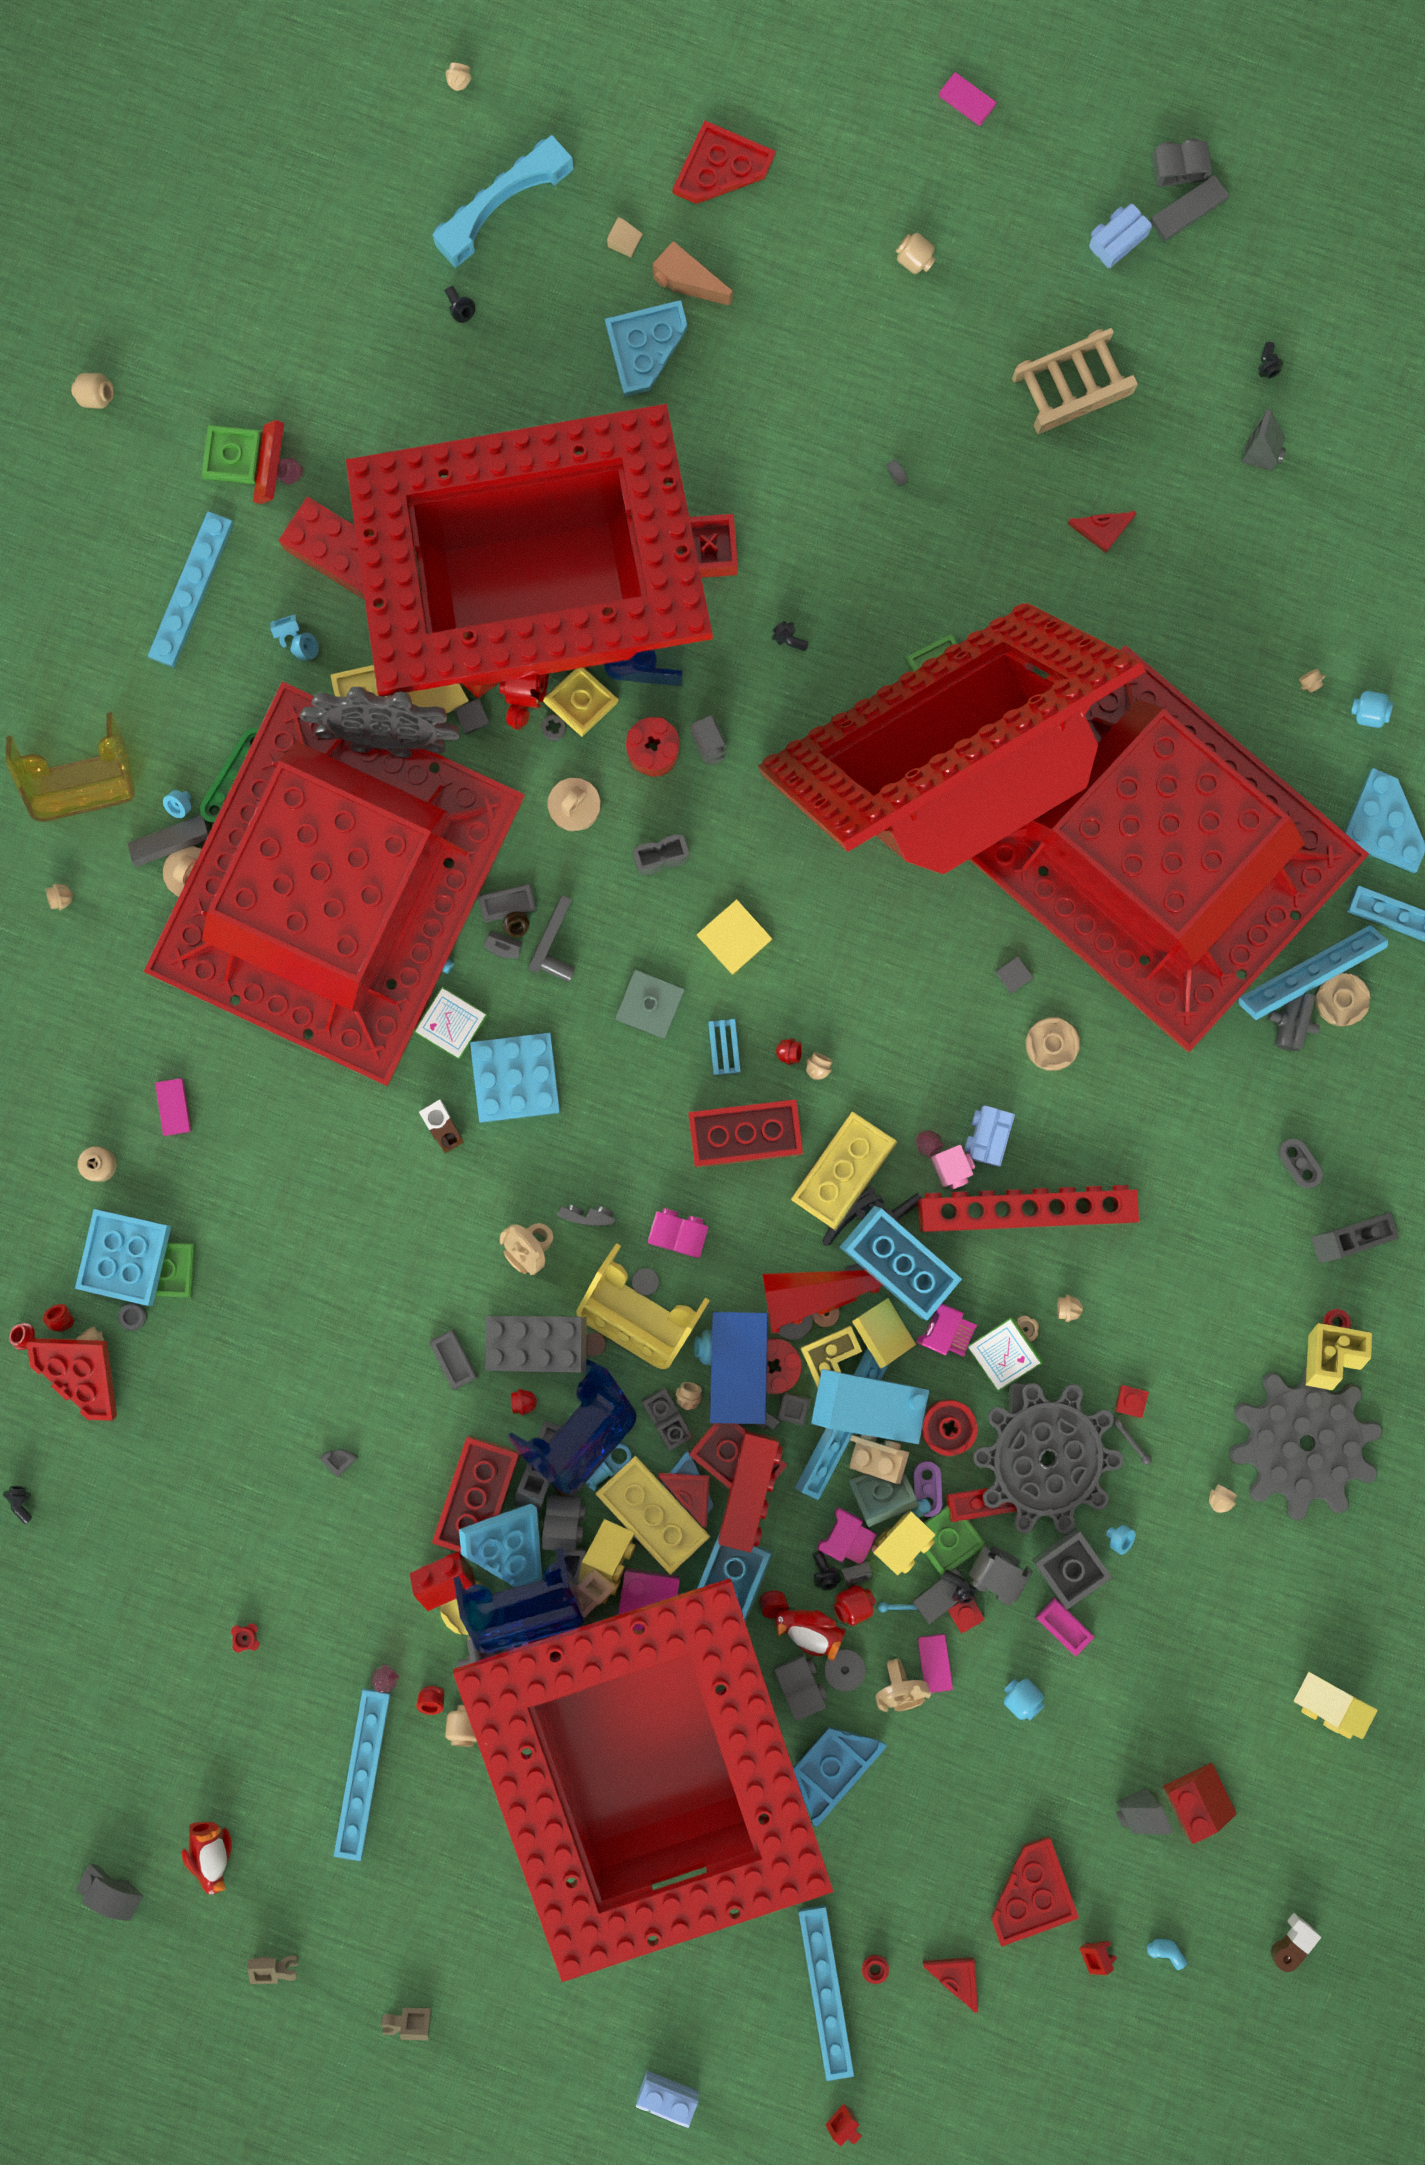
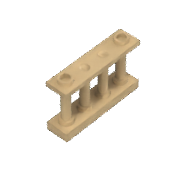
(1072, 407)

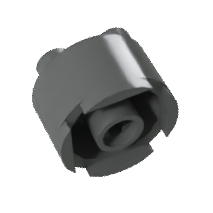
(999, 1573)

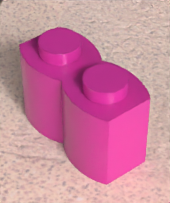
(677, 1233)

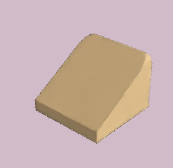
(624, 238)

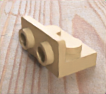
(879, 1459)

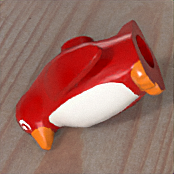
(811, 1631)
(208, 1855)

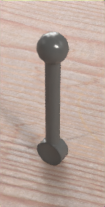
(1145, 1458)

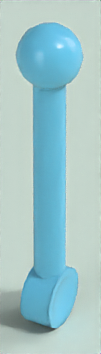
(883, 1607)

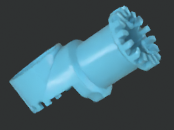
(608, 1468)

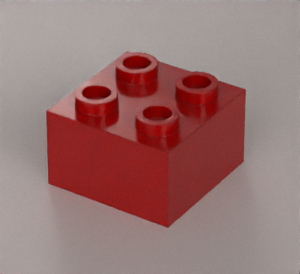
(715, 545)

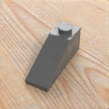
(1265, 443)
(1354, 1237)
(533, 1485)
(1143, 1814)

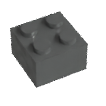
(1071, 1568)

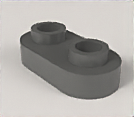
(1299, 1163)

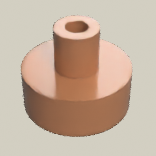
(826, 1321)

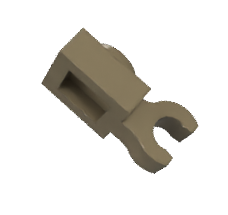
(268, 1971)
(412, 2025)

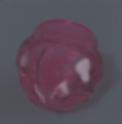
(289, 471)
(929, 1143)
(384, 1679)

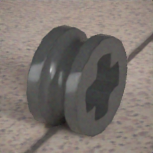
(558, 721)

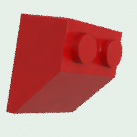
(1200, 1803)

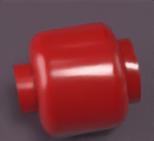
(854, 1605)

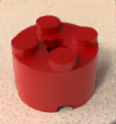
(525, 690)
(661, 734)
(790, 1366)
(962, 1419)

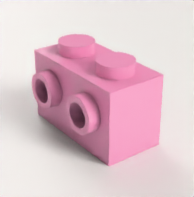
(953, 1167)

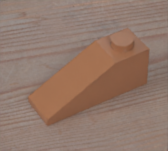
(687, 276)

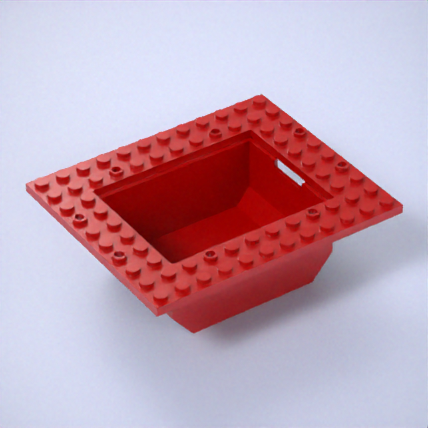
(526, 552)
(960, 743)
(1171, 854)
(331, 887)
(644, 1779)

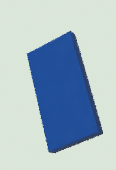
(739, 1368)

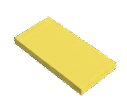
(844, 1170)
(653, 1515)

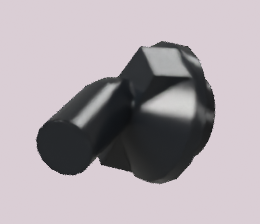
(462, 308)
(1271, 364)
(784, 634)
(16, 1497)
(827, 1577)
(964, 1592)

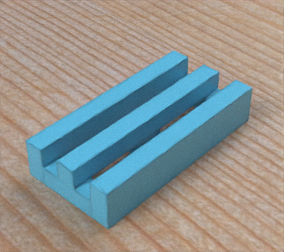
(721, 1023)

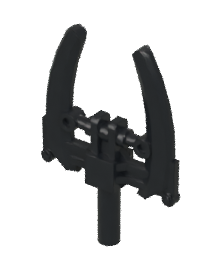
(867, 1201)

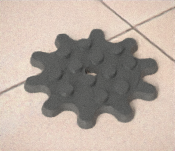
(380, 722)
(1276, 1449)
(1076, 1462)

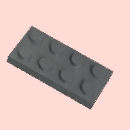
(536, 1343)

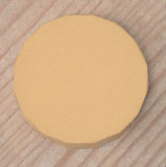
(1342, 1000)
(1052, 1044)

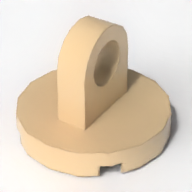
(574, 804)
(178, 868)
(523, 1249)
(902, 1693)

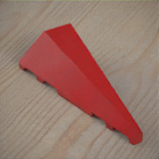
(804, 1293)

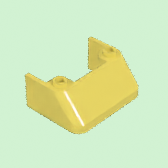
(633, 1318)

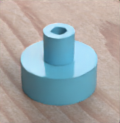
(304, 646)
(177, 803)
(1121, 1539)

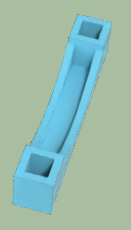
(543, 165)

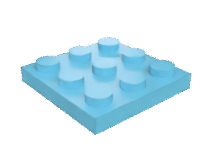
(515, 1077)
(123, 1257)

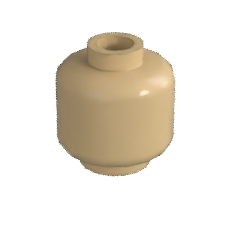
(915, 253)
(92, 390)
(88, 1164)
(459, 1728)

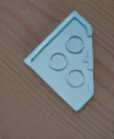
(644, 343)
(1385, 823)
(506, 1545)

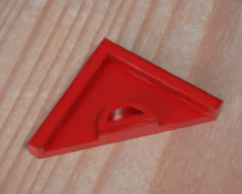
(1103, 528)
(691, 1492)
(958, 1977)

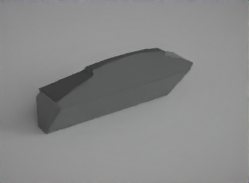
(502, 945)

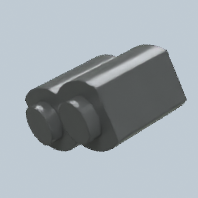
(1181, 163)
(709, 740)
(655, 856)
(562, 1523)
(800, 1687)

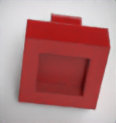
(1097, 1958)
(843, 2126)

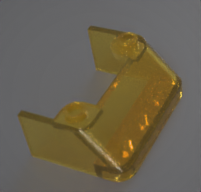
(73, 786)

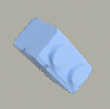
(1119, 235)
(989, 1135)
(667, 2099)

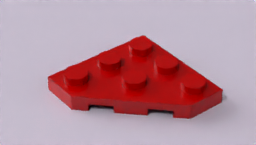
(721, 164)
(78, 1373)
(1033, 1896)

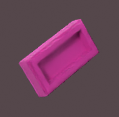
(967, 99)
(173, 1107)
(1064, 1626)
(935, 1662)

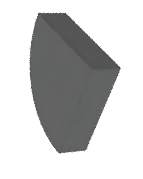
(338, 1460)

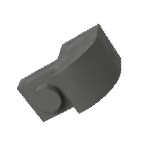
(108, 1896)

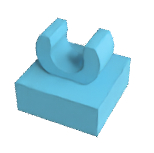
(284, 627)

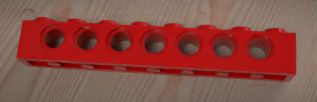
(1124, 1209)

